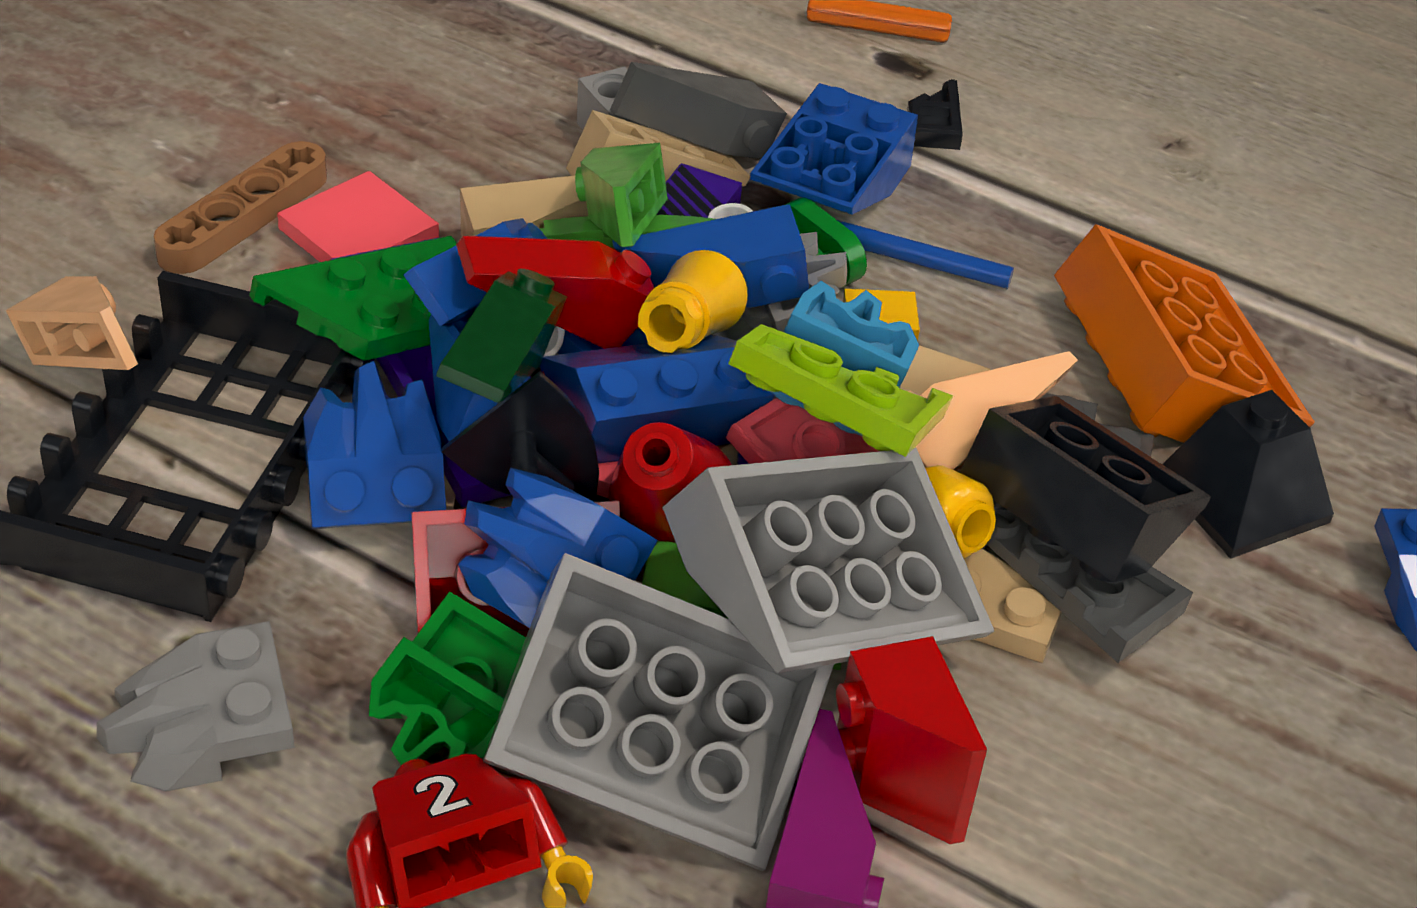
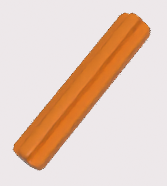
(882, 18)

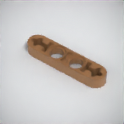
(194, 240)

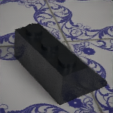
(1082, 486)

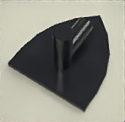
(531, 432)

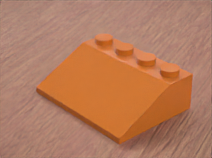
(1167, 334)

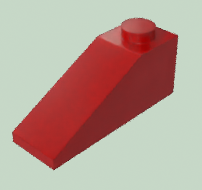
(600, 282)

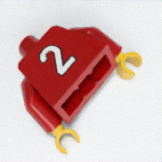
(456, 831)

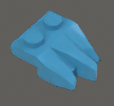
(853, 333)

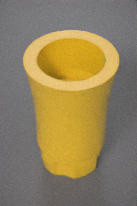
(696, 299)

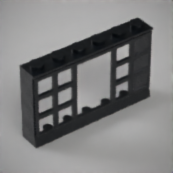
(157, 571)

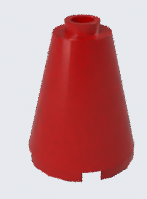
(654, 469)

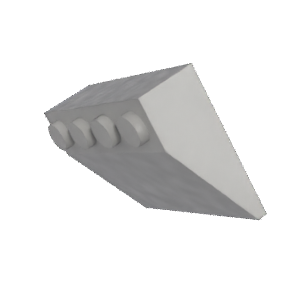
(827, 556)
(656, 713)

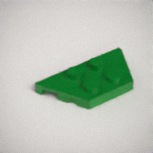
(358, 298)

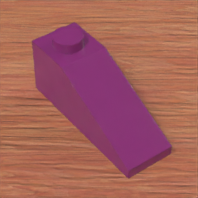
(827, 833)

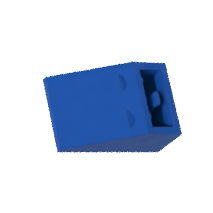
(840, 150)

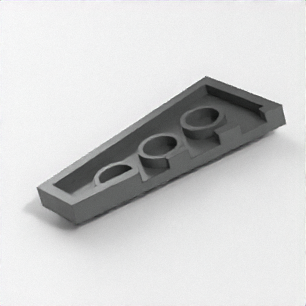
(1110, 613)

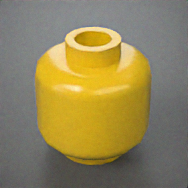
(966, 507)

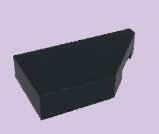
(938, 118)

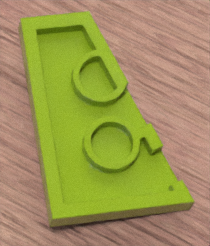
(858, 399)

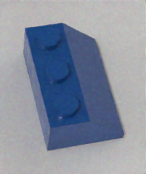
(641, 386)

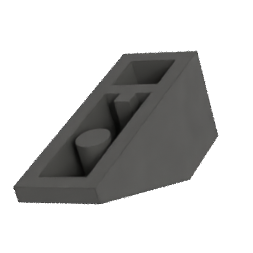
(700, 108)

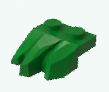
(447, 682)

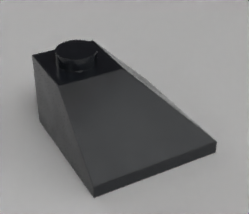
(1259, 472)

